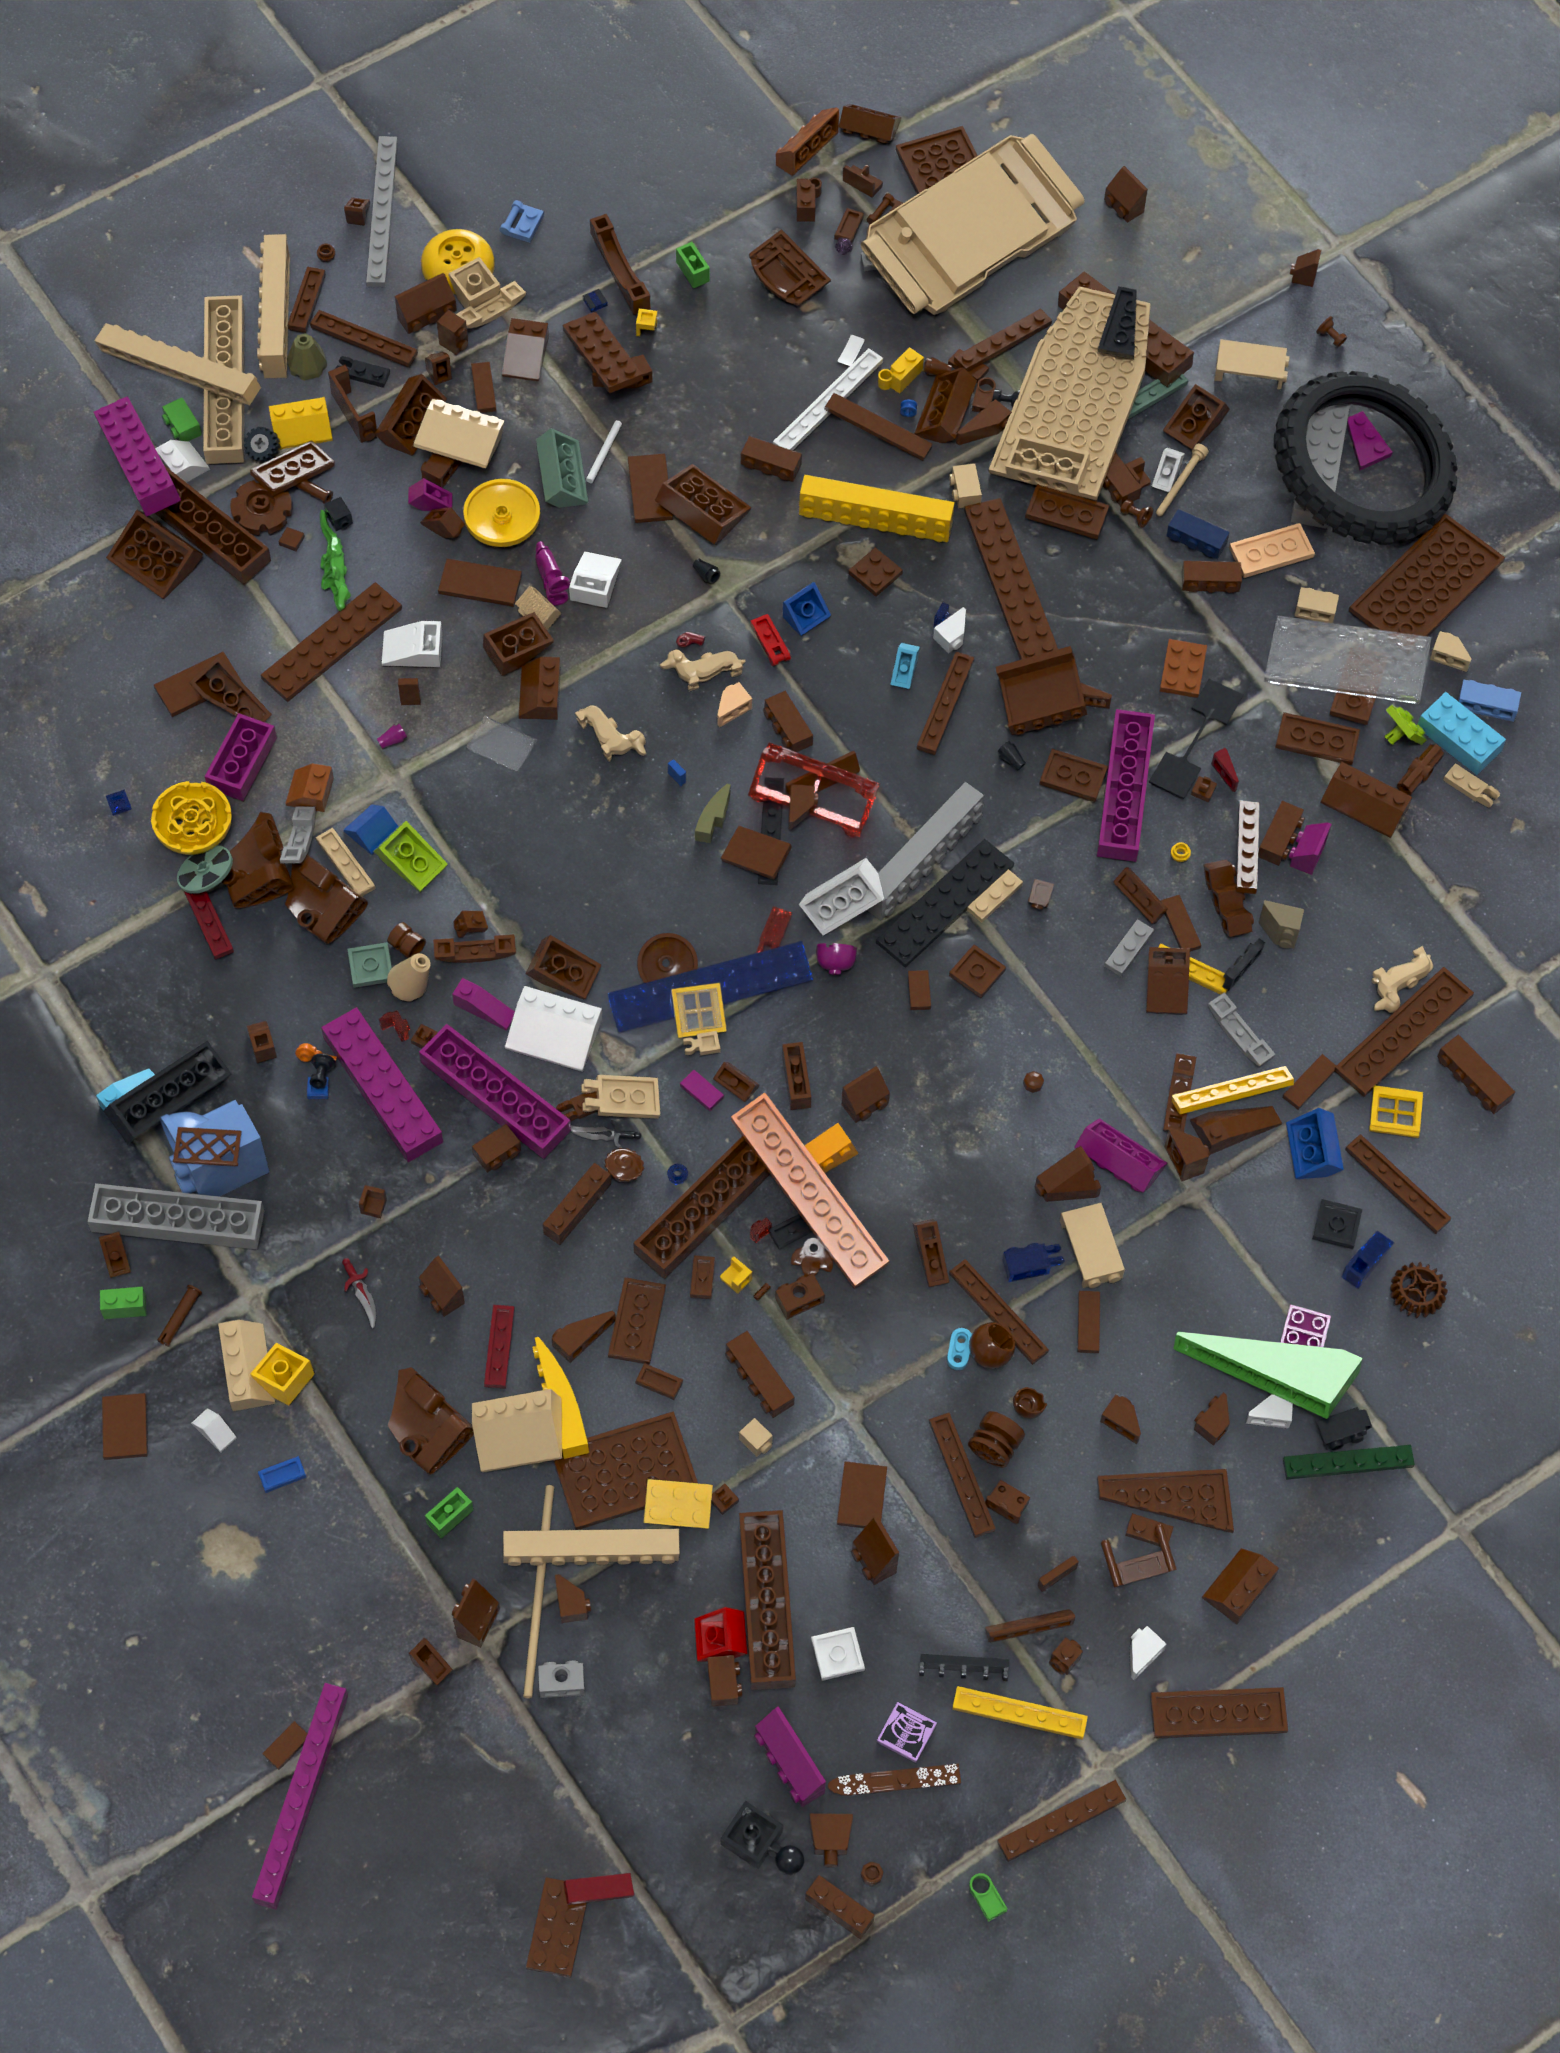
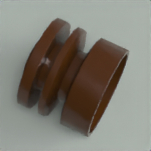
(996, 1439)

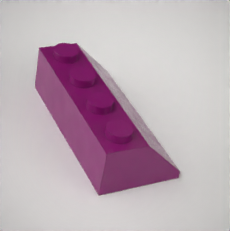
(1121, 1155)
(790, 1758)

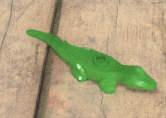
(333, 565)

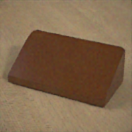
(736, 1081)

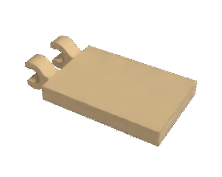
(623, 1096)

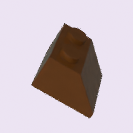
(1126, 195)
(865, 1095)
(1186, 1154)
(441, 1287)

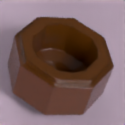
(1033, 1081)
(871, 1873)

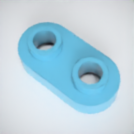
(959, 1350)

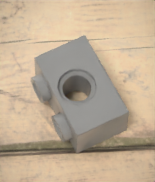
(571, 1687)

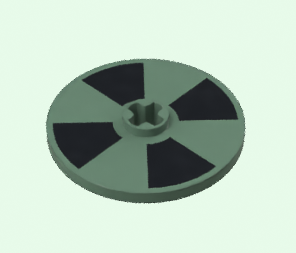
(204, 870)

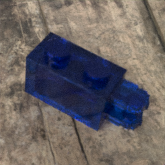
(1030, 1261)

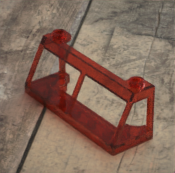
(862, 785)

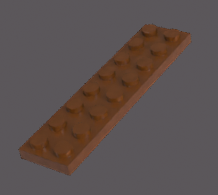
(331, 642)
(1403, 1031)

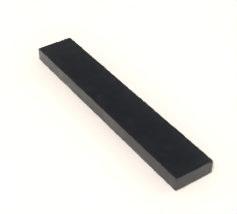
(772, 820)

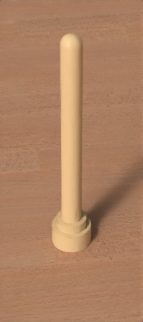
(1198, 453)

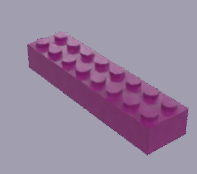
(137, 456)
(1126, 785)
(382, 1085)
(495, 1091)

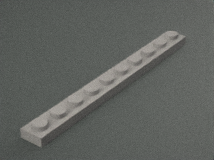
(381, 212)

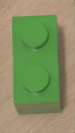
(692, 265)
(181, 420)
(123, 1303)
(449, 1512)

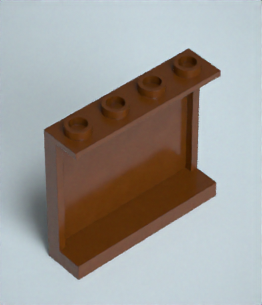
(1041, 690)

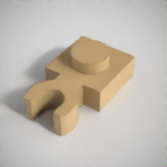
(706, 1043)

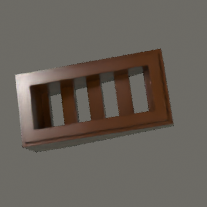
(1096, 697)

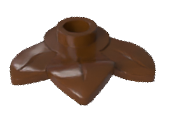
(812, 1261)

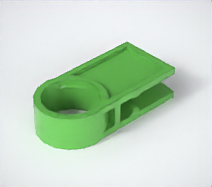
(990, 1901)

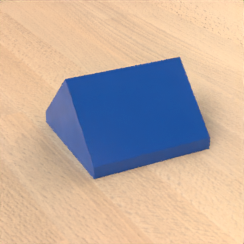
(805, 609)
(371, 827)

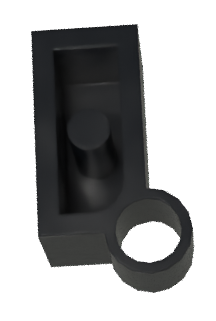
(1344, 1428)

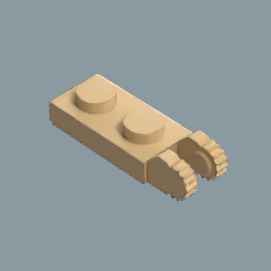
(1471, 785)

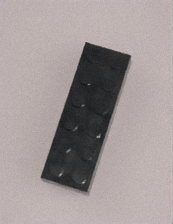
(167, 1092)

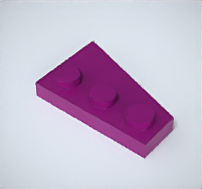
(1367, 442)

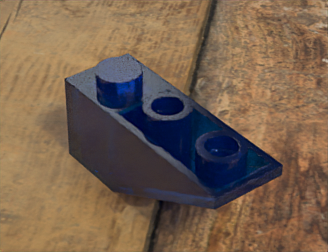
(1367, 1259)

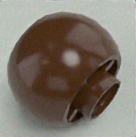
(992, 1345)

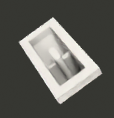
(214, 1429)

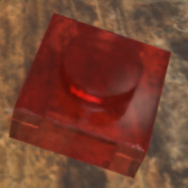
(760, 1229)

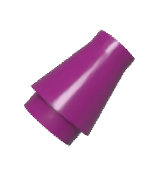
(392, 736)

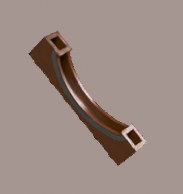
(607, 243)

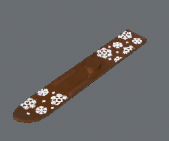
(896, 1780)

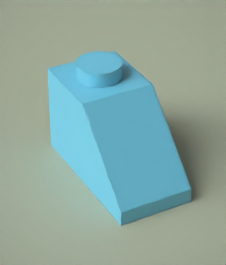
(905, 665)

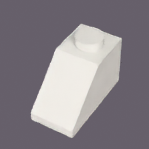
(1168, 469)
(951, 631)
(1271, 1412)
(1144, 1650)

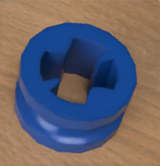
(908, 408)

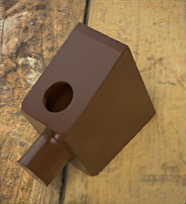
(830, 1836)

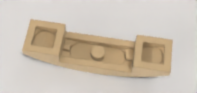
(493, 308)

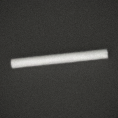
(603, 452)

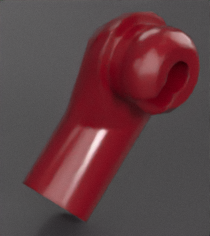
(688, 638)

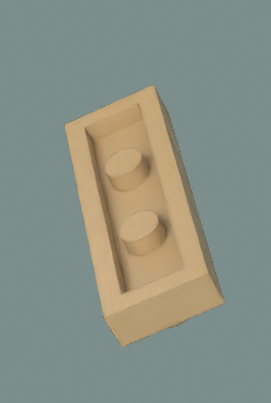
(995, 896)

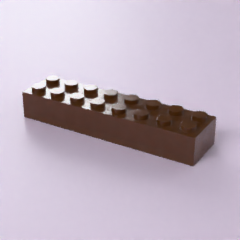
(1165, 355)
(214, 532)
(701, 1209)
(767, 1600)

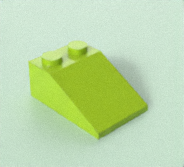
(410, 856)

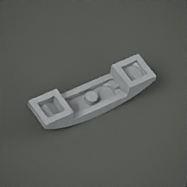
(301, 835)
(1239, 1031)

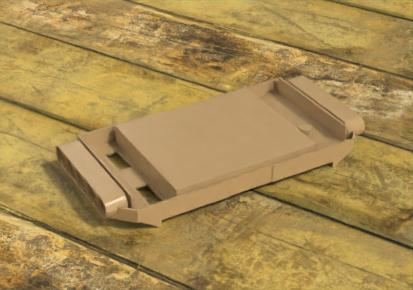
(972, 224)

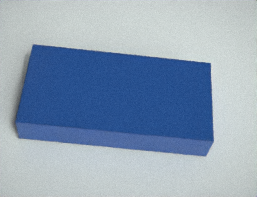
(282, 1474)

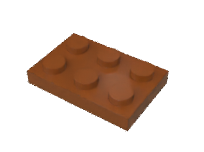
(1183, 668)

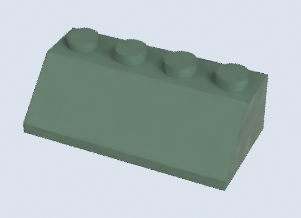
(561, 469)

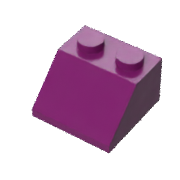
(1309, 847)

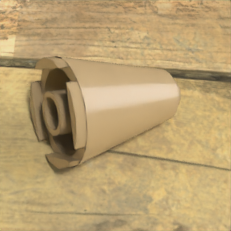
(410, 977)

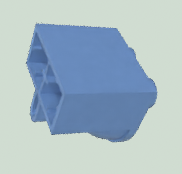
(216, 1179)

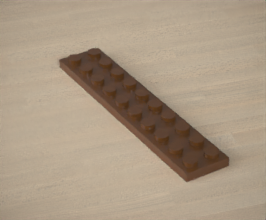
(1010, 578)

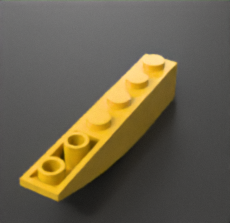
(573, 1433)

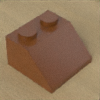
(310, 787)

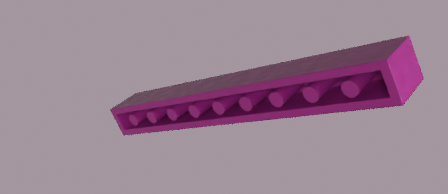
(300, 1796)

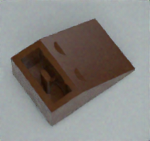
(1168, 980)
(475, 1613)

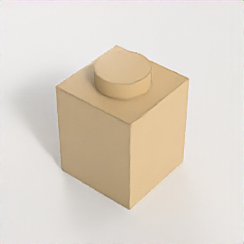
(756, 1438)

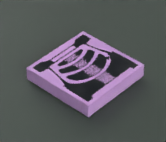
(906, 1732)

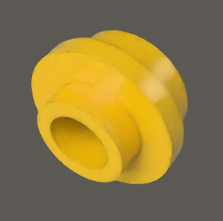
(1180, 847)

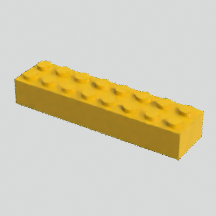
(876, 508)

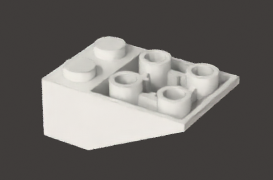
(594, 579)
(413, 645)

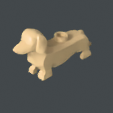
(704, 668)
(610, 739)
(1400, 977)

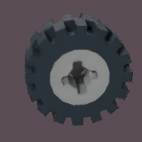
(268, 448)

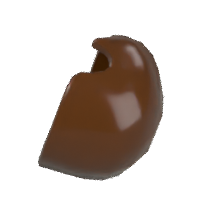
(1029, 1403)

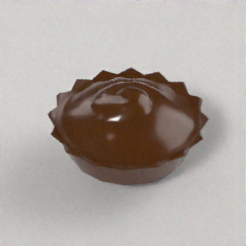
(624, 1164)

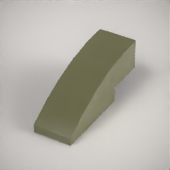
(713, 815)

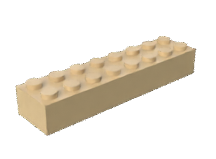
(274, 306)

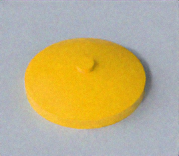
(501, 512)

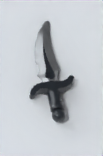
(606, 1134)

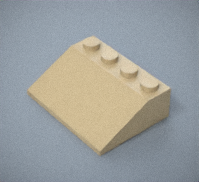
(459, 433)
(518, 1430)

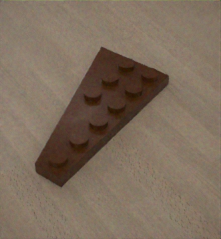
(1185, 1495)

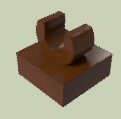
(1204, 788)
(423, 1036)
(724, 1499)

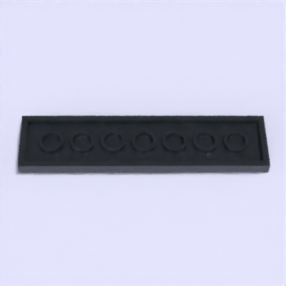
(944, 903)

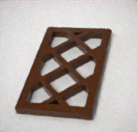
(198, 1132)

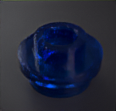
(677, 1179)

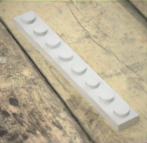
(815, 413)

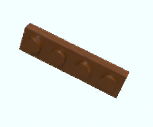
(306, 299)

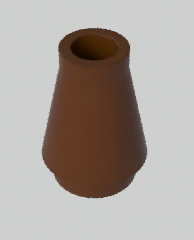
(935, 367)

